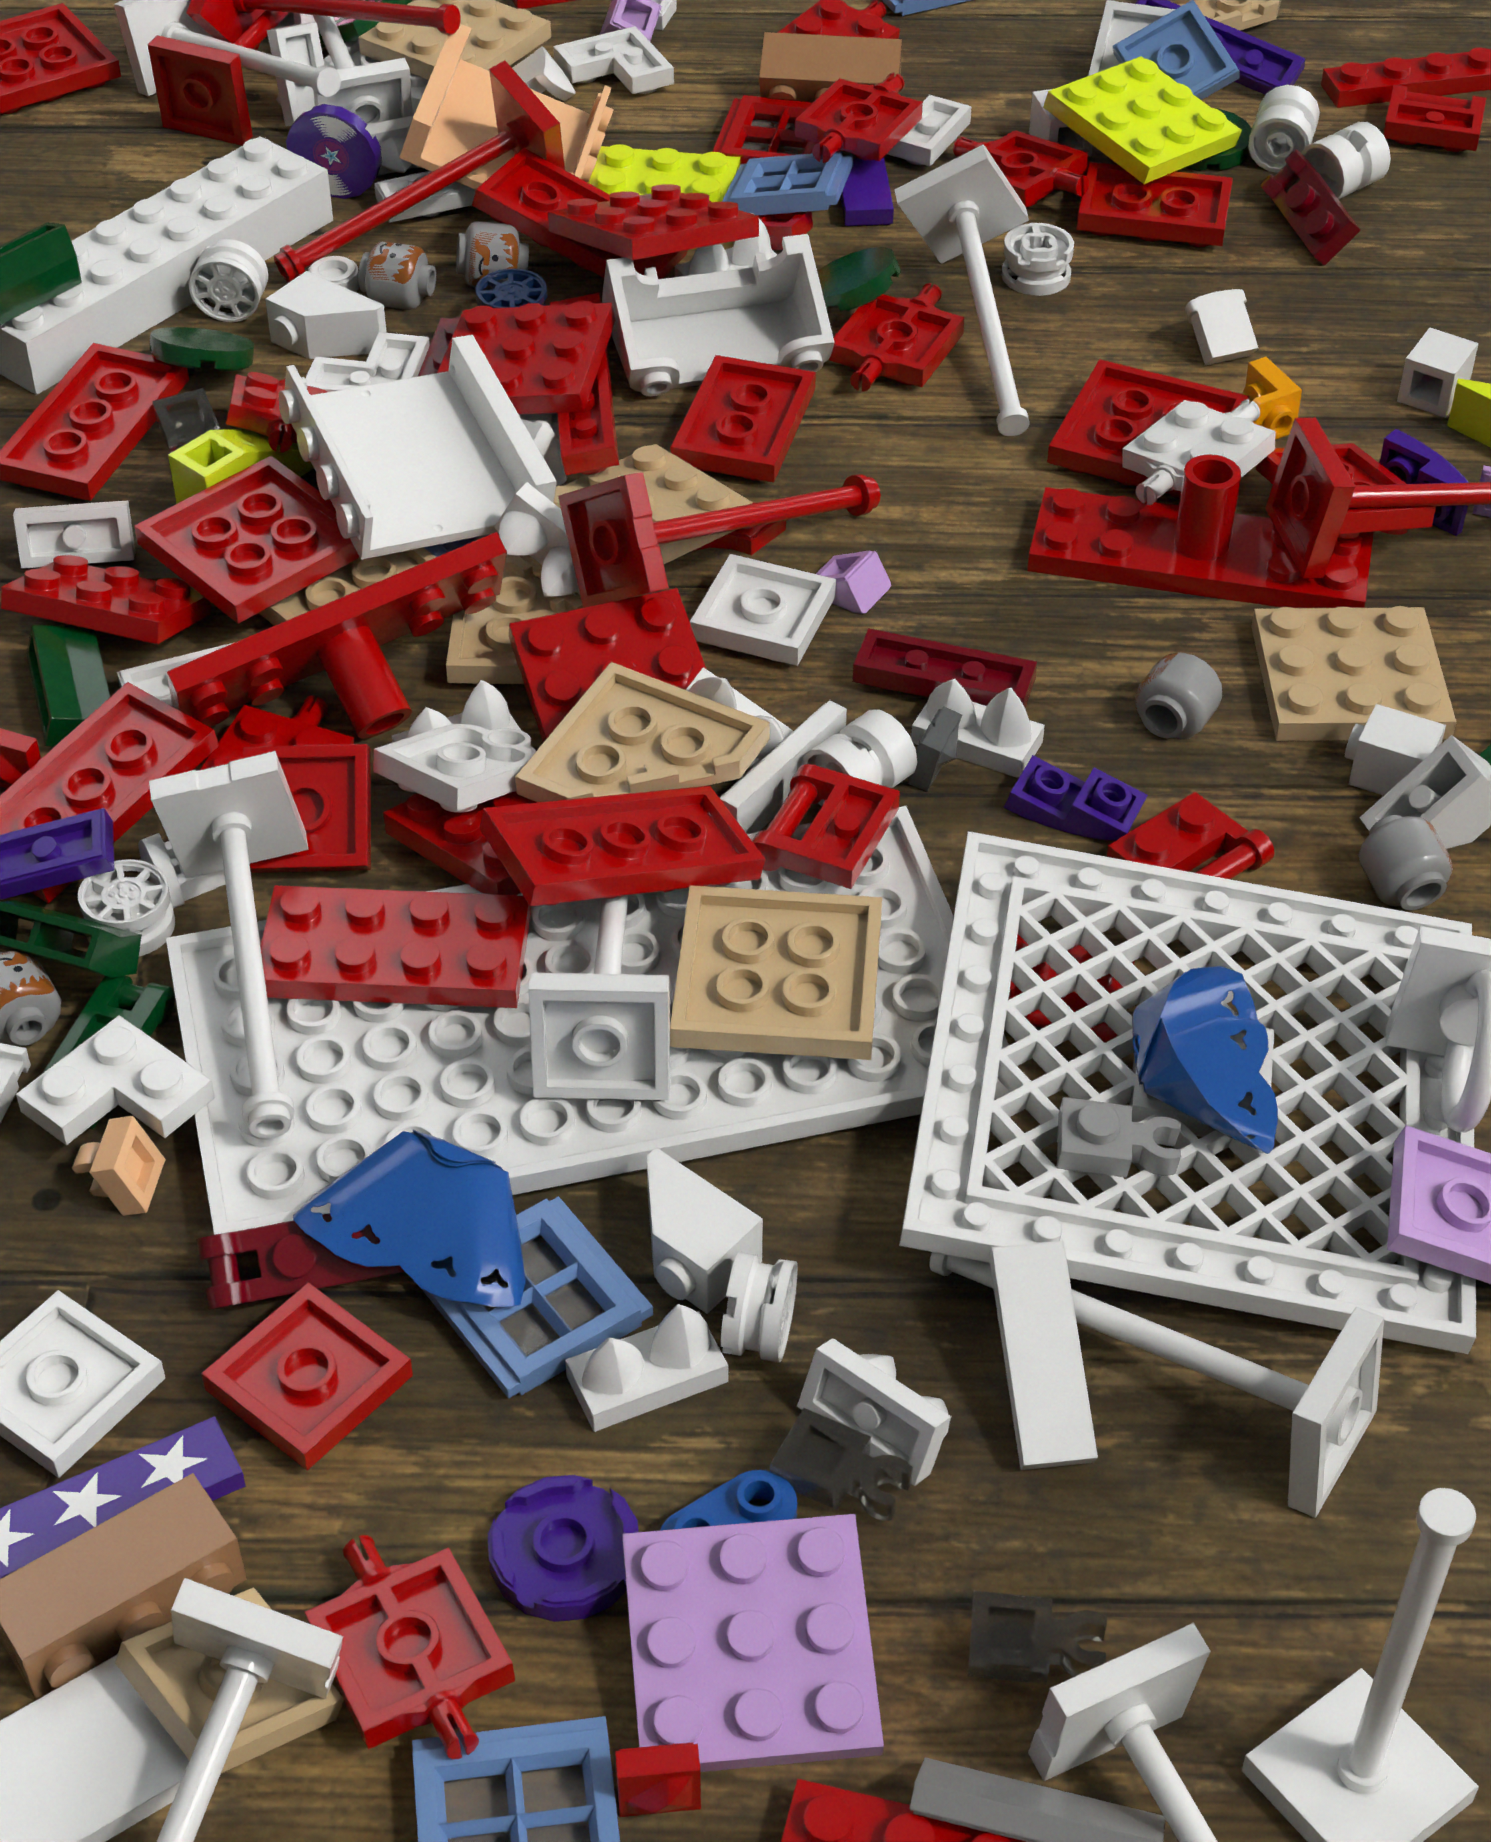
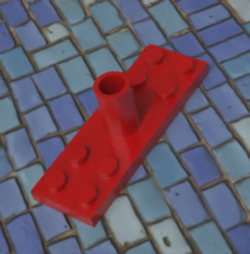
(1190, 545)
(344, 642)

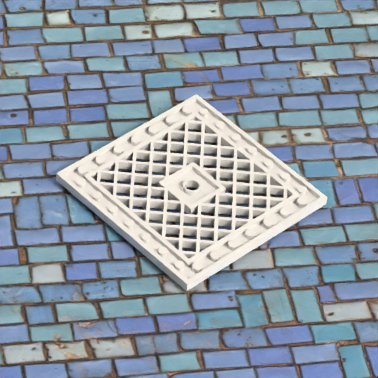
(948, 1211)

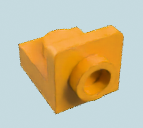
(1274, 394)

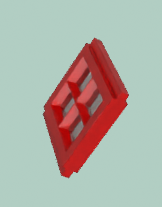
(762, 129)

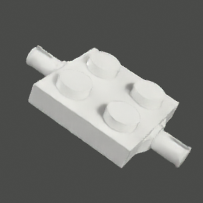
(1195, 431)

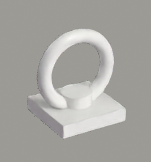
(1447, 1013)

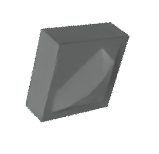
(936, 748)

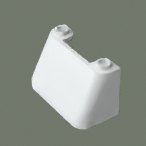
(756, 313)

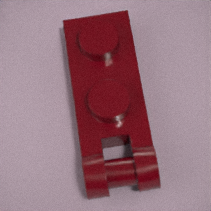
(1311, 207)
(286, 1263)

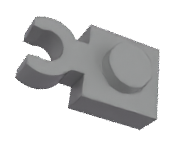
(1106, 1141)

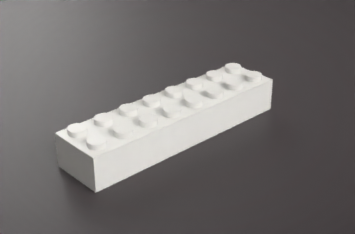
(142, 260)

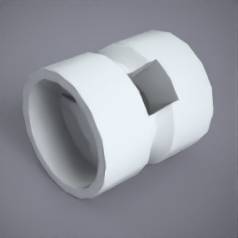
(1283, 123)
(1350, 158)
(870, 749)

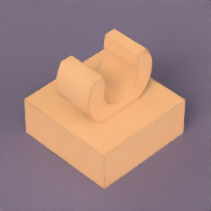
(122, 1165)

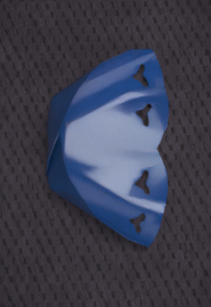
(1194, 1064)
(424, 1207)

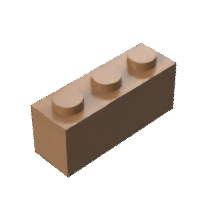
(807, 65)
(114, 1584)

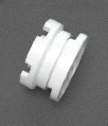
(1039, 257)
(231, 278)
(130, 902)
(759, 1307)

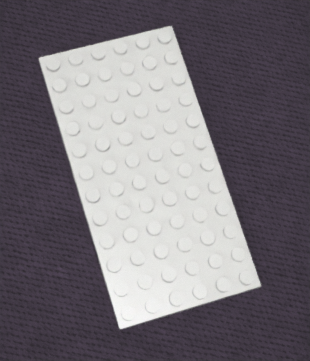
(467, 1070)

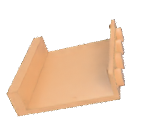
(460, 115)

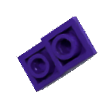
(1420, 464)
(1091, 809)

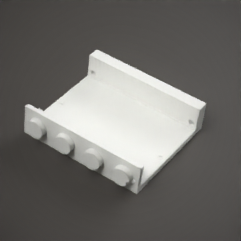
(417, 454)

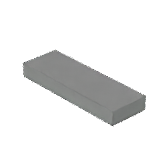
(1025, 1809)

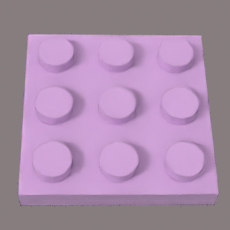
(753, 1642)

